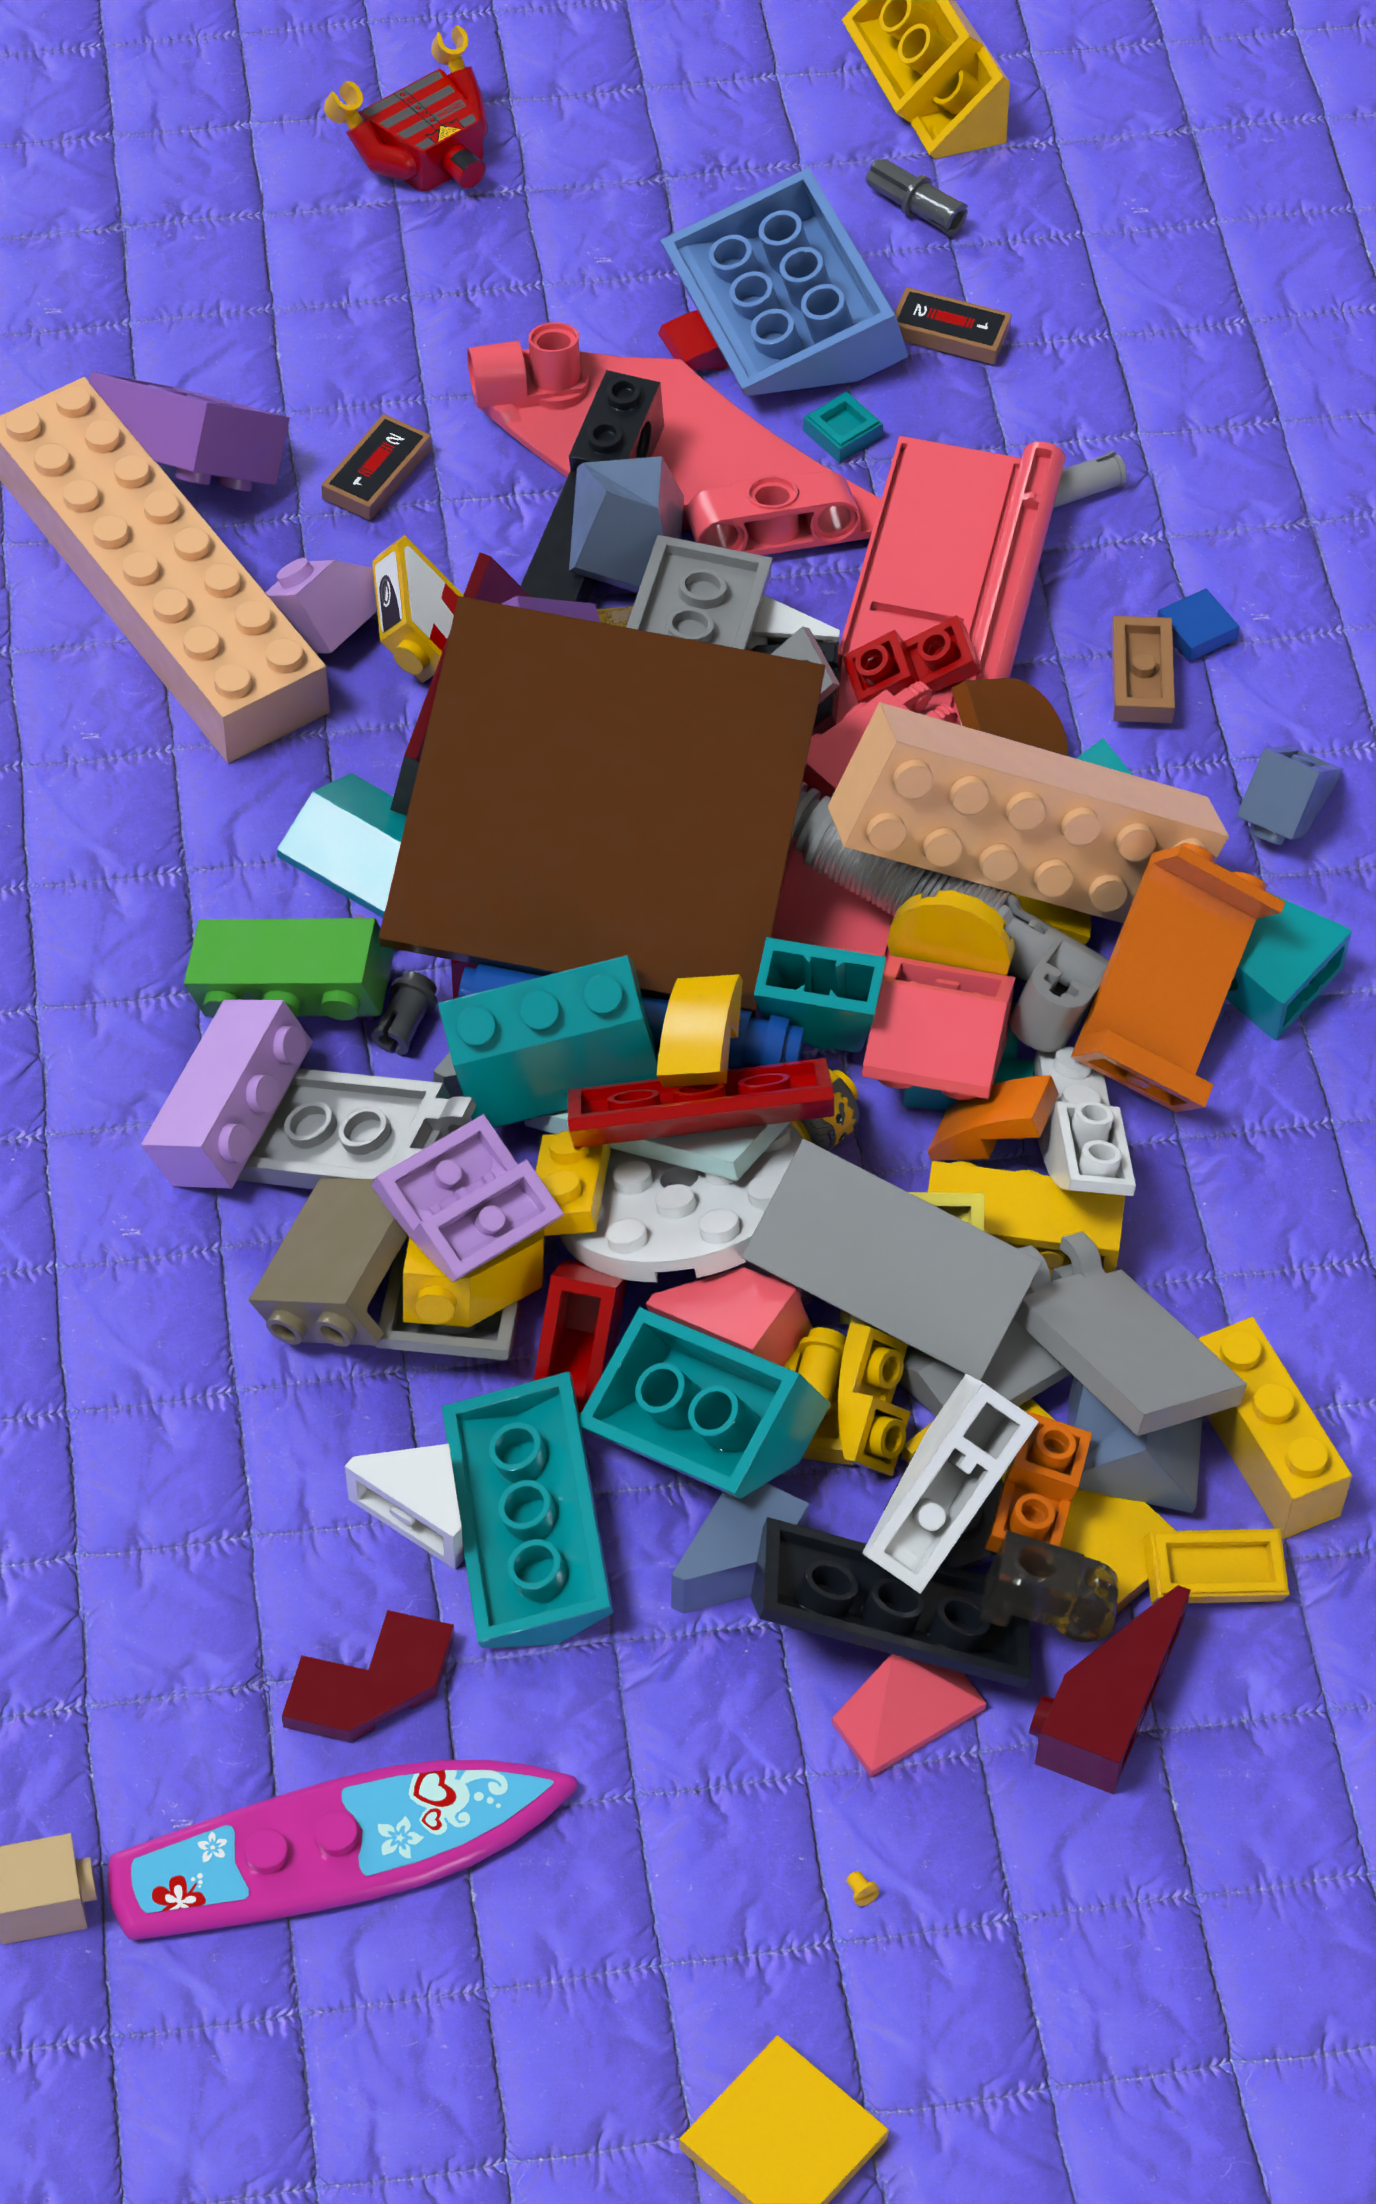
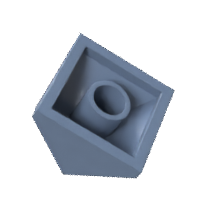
(618, 518)
(1142, 1468)

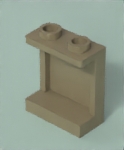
(330, 1267)

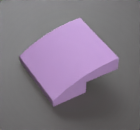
(466, 1199)

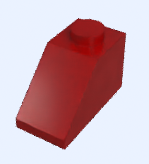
(580, 1326)

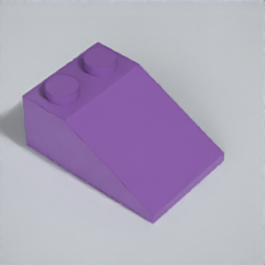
(198, 431)

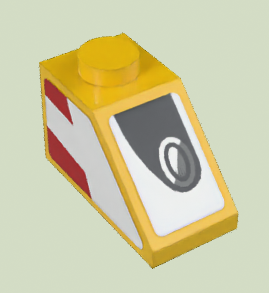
(413, 607)

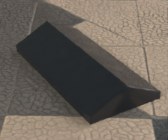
(839, 1593)

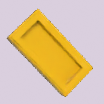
(1217, 1565)

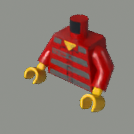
(425, 129)

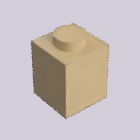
(43, 1889)

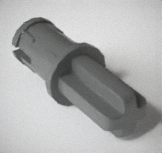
(917, 196)

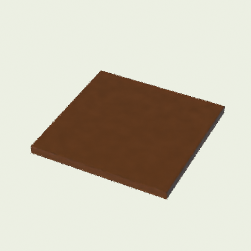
(601, 800)

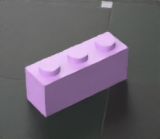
(227, 1093)

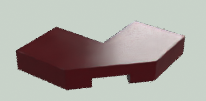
(350, 1700)

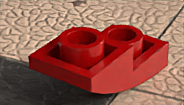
(933, 657)

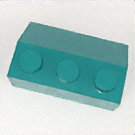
(546, 1035)
(703, 1406)

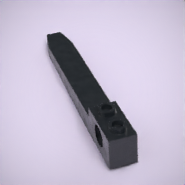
(619, 425)

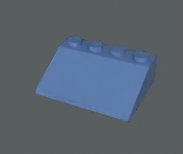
(786, 291)

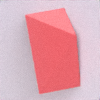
(904, 1710)

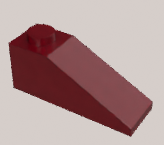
(1106, 1697)

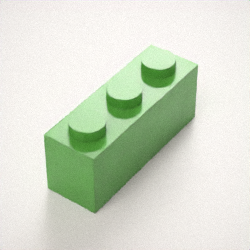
(309, 963)

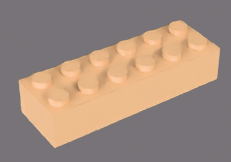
(1011, 813)

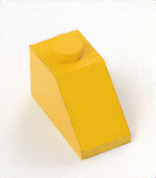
(437, 1300)

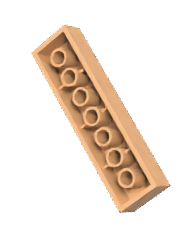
(160, 571)

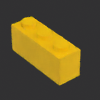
(1034, 1211)
(1277, 1435)

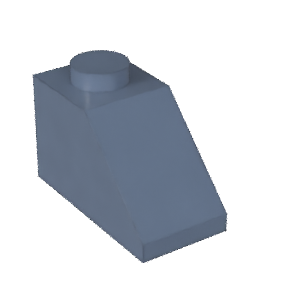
(1287, 793)
(726, 1548)

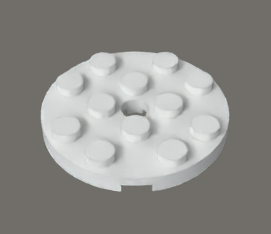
(678, 1227)

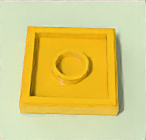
(783, 2133)

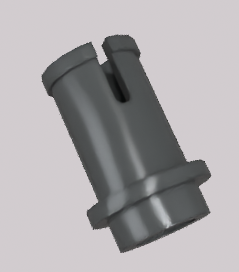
(410, 1000)

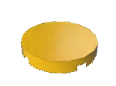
(952, 932)

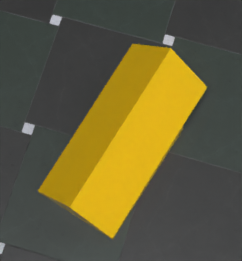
(934, 72)

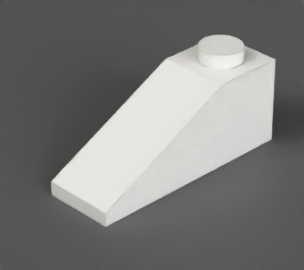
(948, 1481)

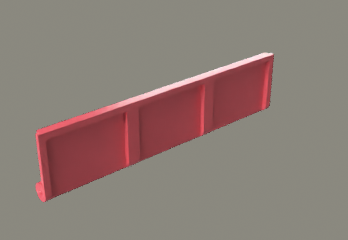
(949, 540)

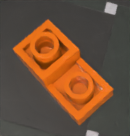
(1012, 1111)
(1041, 1483)

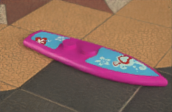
(330, 1845)

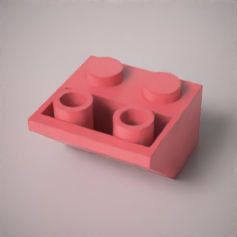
(939, 1028)

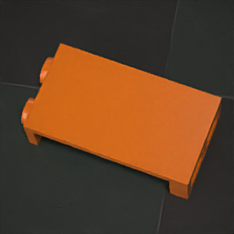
(1172, 975)

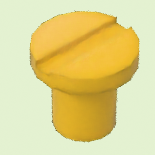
(864, 1891)

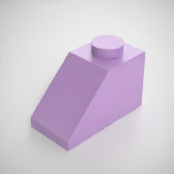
(324, 600)

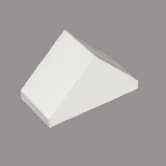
(412, 1495)

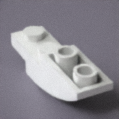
(1084, 1135)

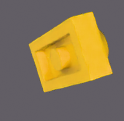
(574, 1180)

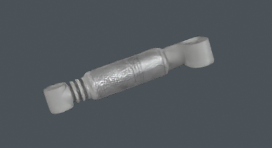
(1056, 968)

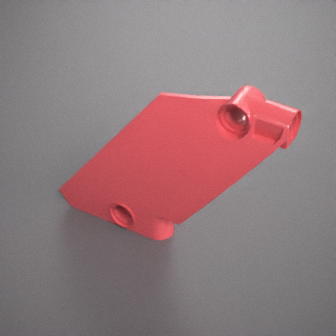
(735, 475)

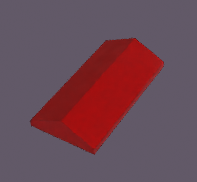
(748, 1099)

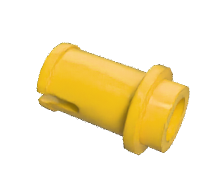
(822, 1360)

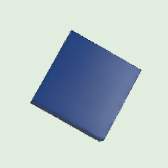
(1200, 624)

